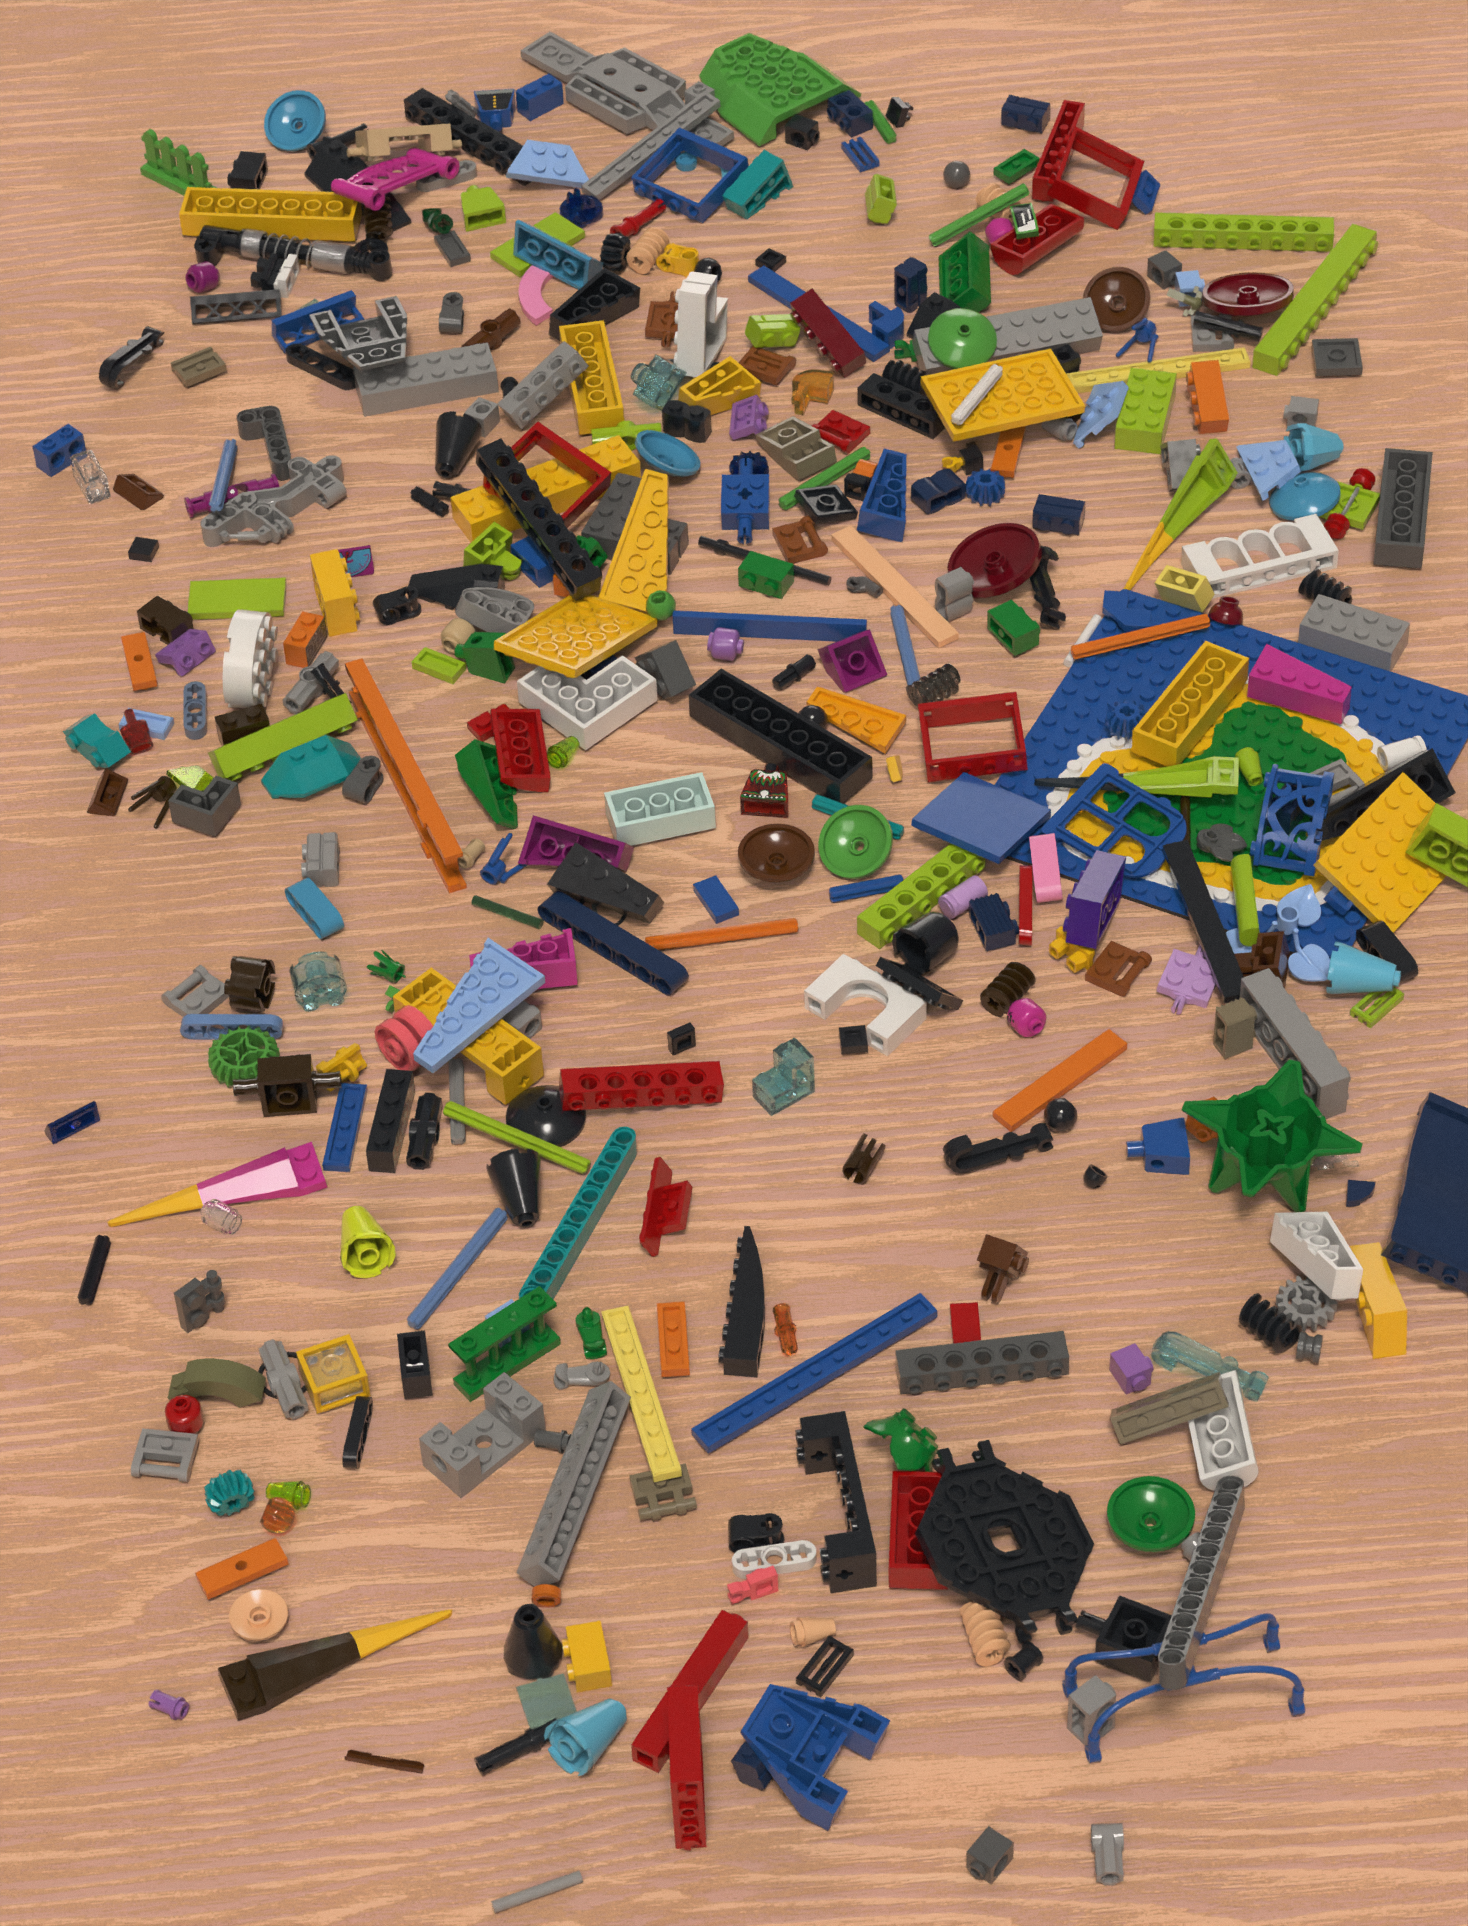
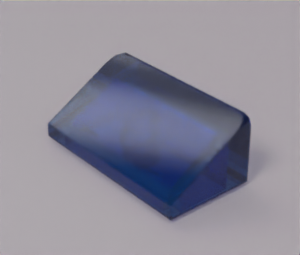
(72, 1123)

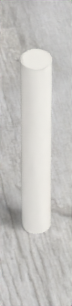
(1084, 637)

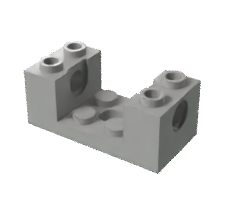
(506, 1423)

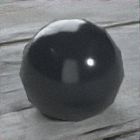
(709, 266)
(815, 714)
(1060, 1114)

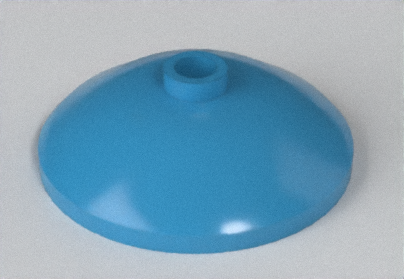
(289, 113)
(667, 454)
(1305, 496)

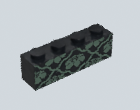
(390, 1121)

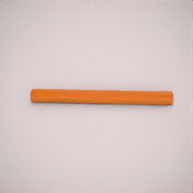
(1140, 636)
(723, 934)

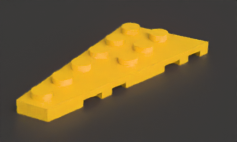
(642, 551)

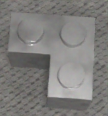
(1177, 459)

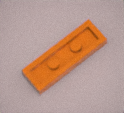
(673, 1339)

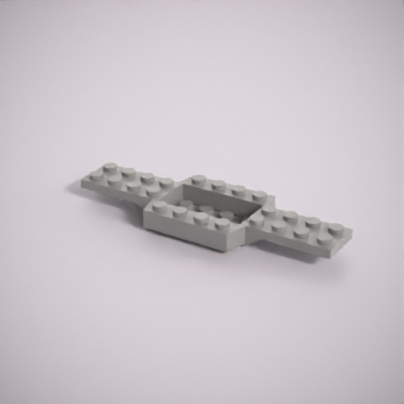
(632, 72)

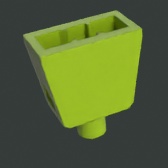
(481, 208)

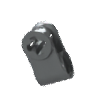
(451, 314)
(363, 780)

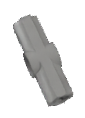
(307, 685)
(283, 1379)

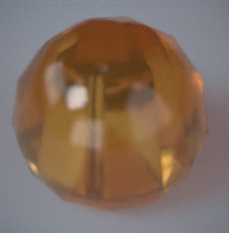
(278, 1515)

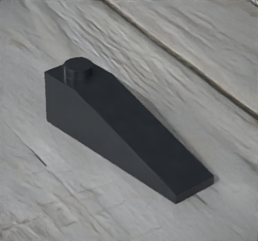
(447, 584)

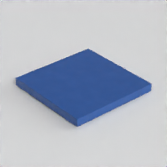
(981, 817)

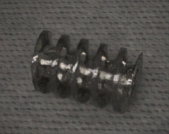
(935, 685)

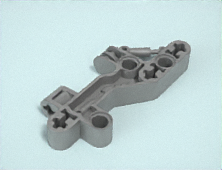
(269, 509)

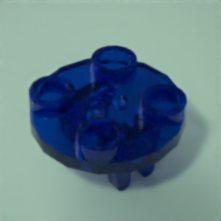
(581, 209)

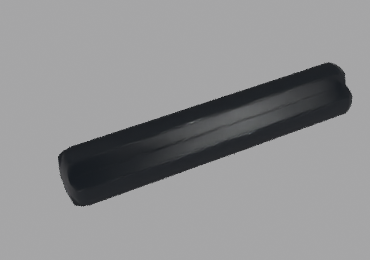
(94, 1270)

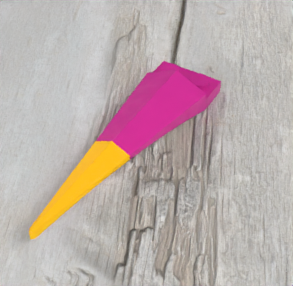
(269, 1177)

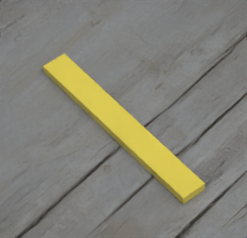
(1228, 360)
(644, 1399)

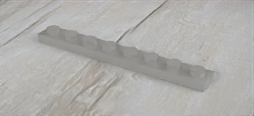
(638, 154)

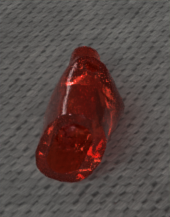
(136, 734)

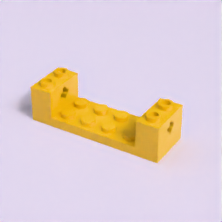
(492, 1050)

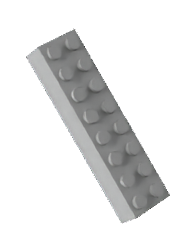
(1029, 332)

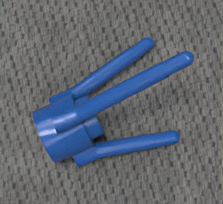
(1144, 332)
(495, 868)

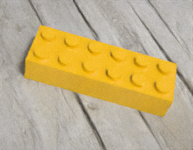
(596, 390)
(1190, 704)

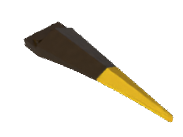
(280, 1673)

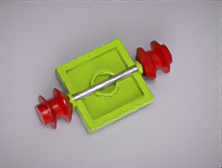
(1354, 506)

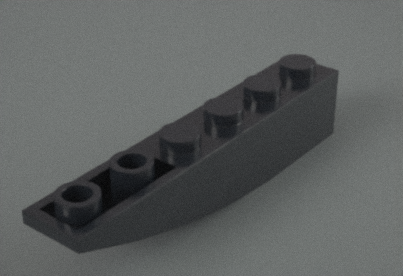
(745, 1313)

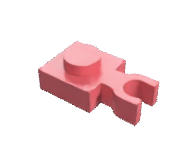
(757, 1584)

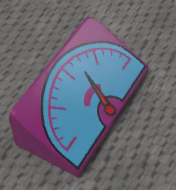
(358, 560)

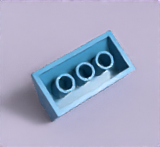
(554, 255)

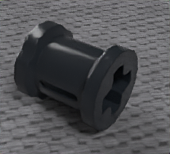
(1023, 1661)

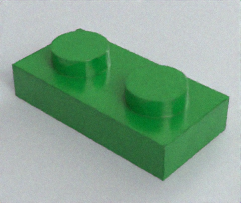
(1016, 166)

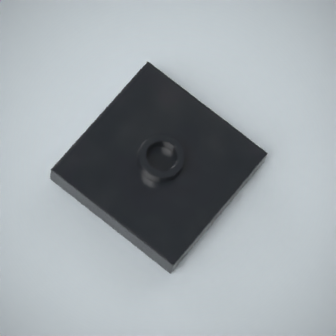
(825, 504)

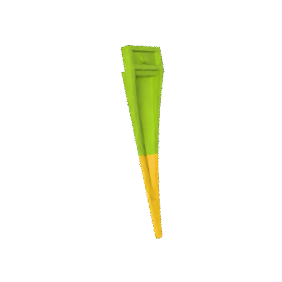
(1202, 484)

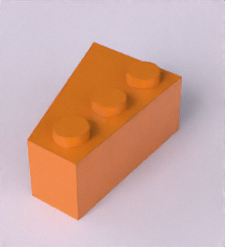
(1207, 397)

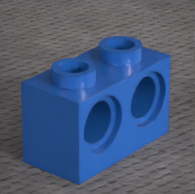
(55, 450)

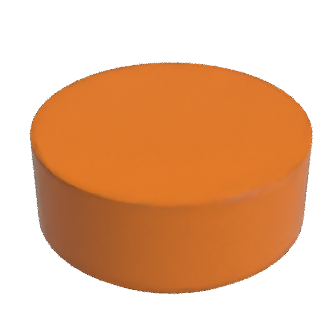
(546, 1595)

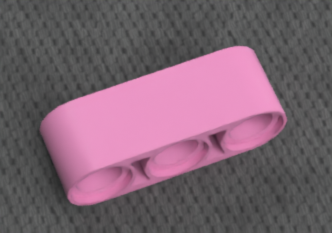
(1045, 868)

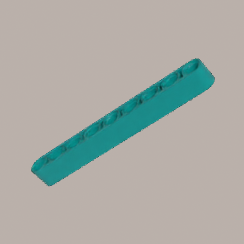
(583, 1213)

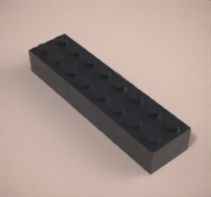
(780, 736)

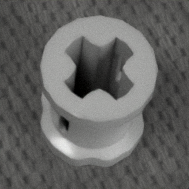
(1243, 477)

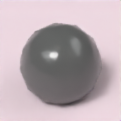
(956, 174)

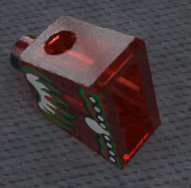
(765, 793)

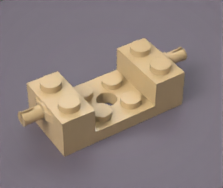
(375, 143)

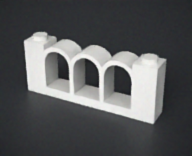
(1306, 533)

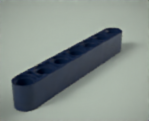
(613, 943)

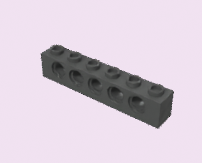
(982, 1362)

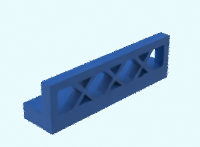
(298, 321)

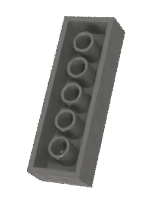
(1403, 508)

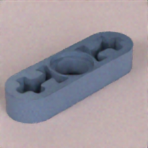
(199, 717)

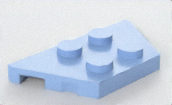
(547, 164)
(1101, 409)
(1269, 464)

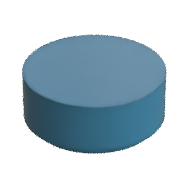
(686, 162)

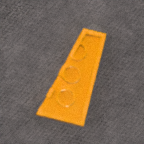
(861, 719)

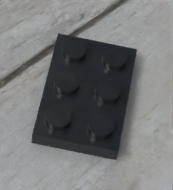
(918, 984)

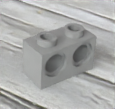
(1087, 1705)

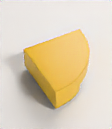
(895, 768)

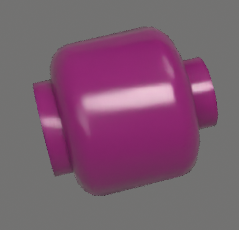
(202, 277)

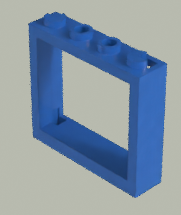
(702, 148)

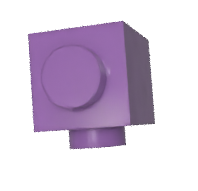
(1131, 1368)

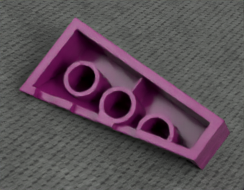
(551, 841)

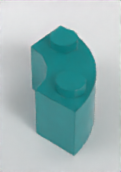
(96, 741)

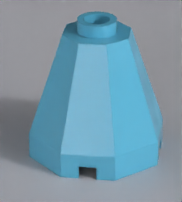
(1313, 445)

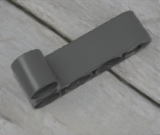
(267, 424)

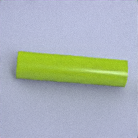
(1245, 899)

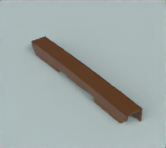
(386, 1762)

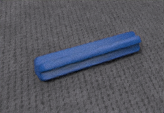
(864, 888)

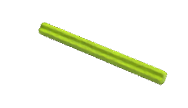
(516, 1137)

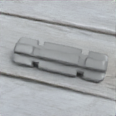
(460, 103)

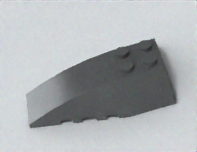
(368, 341)

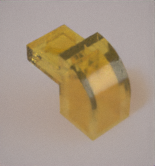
(811, 386)

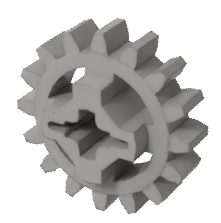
(1305, 1304)

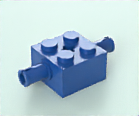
(745, 501)

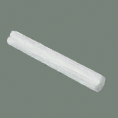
(976, 394)

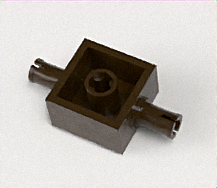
(287, 1085)

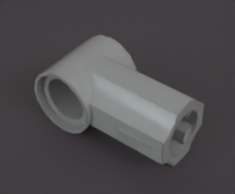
(1108, 1844)

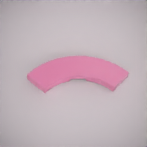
(530, 295)

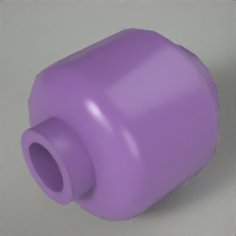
(725, 644)

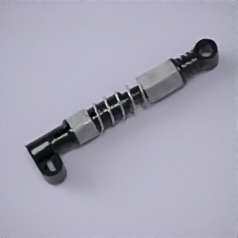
(322, 255)

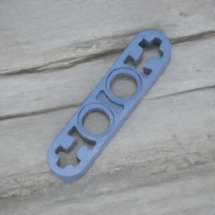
(193, 1024)

